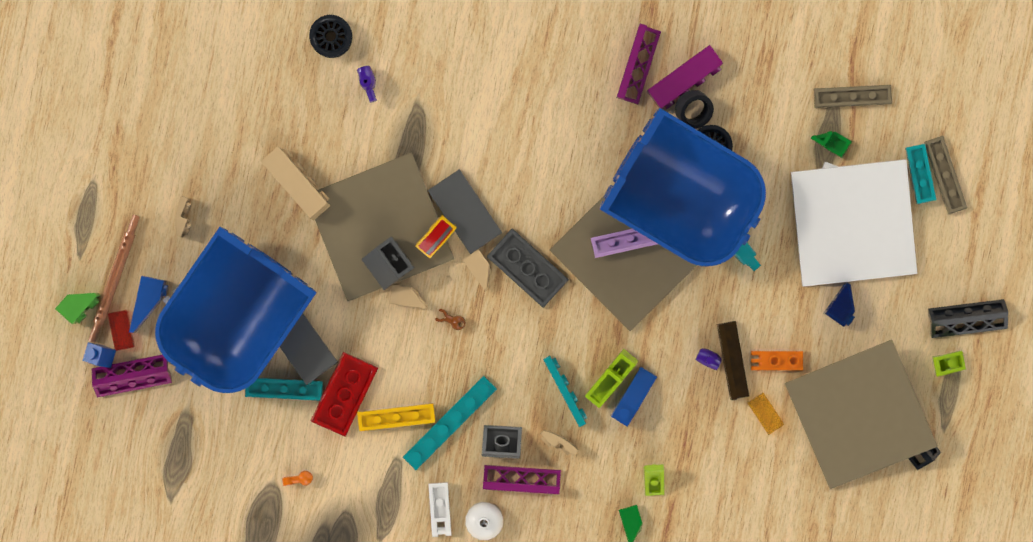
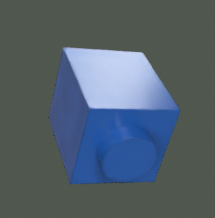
(99, 355)

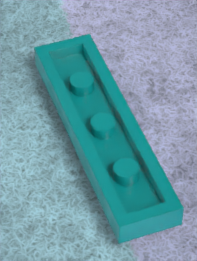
(285, 389)
(569, 397)

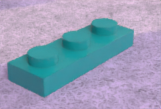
(920, 173)

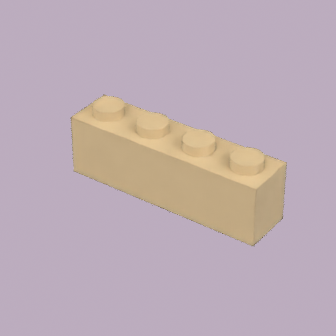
(296, 183)

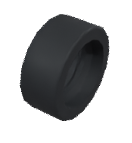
(687, 98)

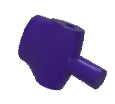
(367, 81)
(708, 358)

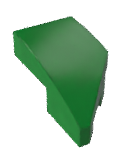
(833, 142)
(631, 522)

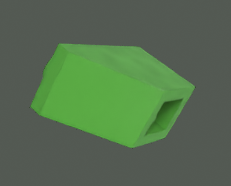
(75, 306)

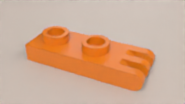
(778, 360)

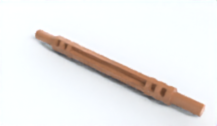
(114, 277)

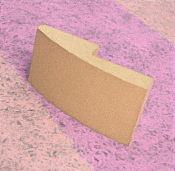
(182, 223)
(553, 439)

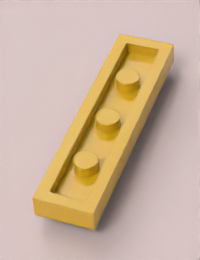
(396, 417)

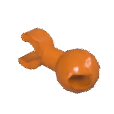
(303, 478)

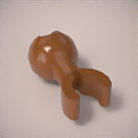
(454, 321)

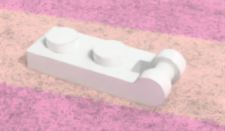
(439, 508)

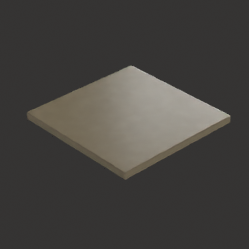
(368, 212)
(624, 282)
(861, 414)

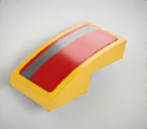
(436, 236)

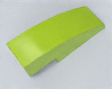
(611, 378)

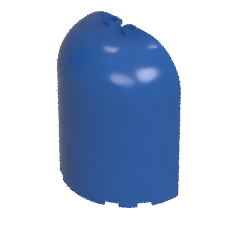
(686, 192)
(230, 314)

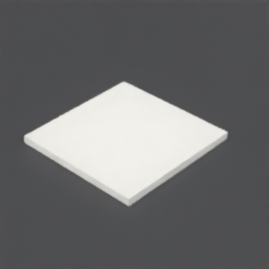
(854, 222)

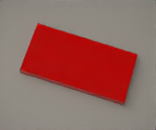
(344, 394)

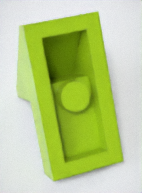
(949, 363)
(654, 479)

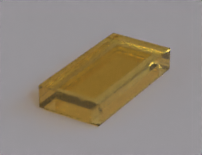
(765, 413)

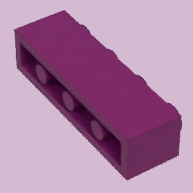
(684, 77)

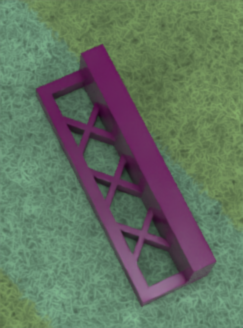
(631, 63)
(131, 379)
(518, 486)

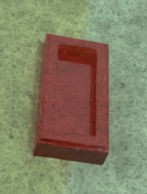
(120, 328)

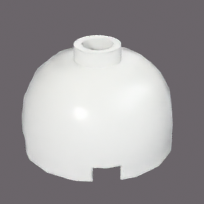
(487, 512)

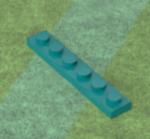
(449, 422)

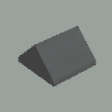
(501, 441)

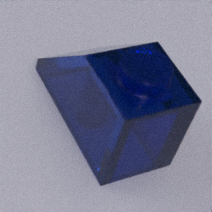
(842, 306)

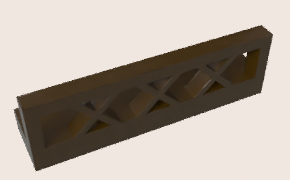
(732, 360)

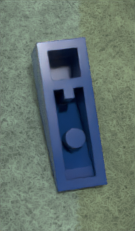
(148, 297)
(633, 396)

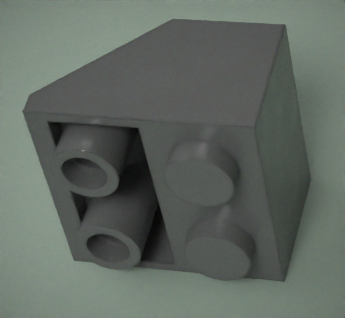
(388, 263)

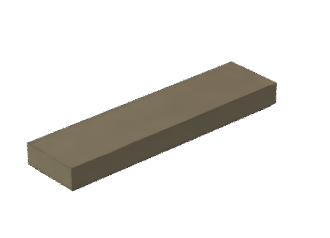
(852, 96)
(945, 175)

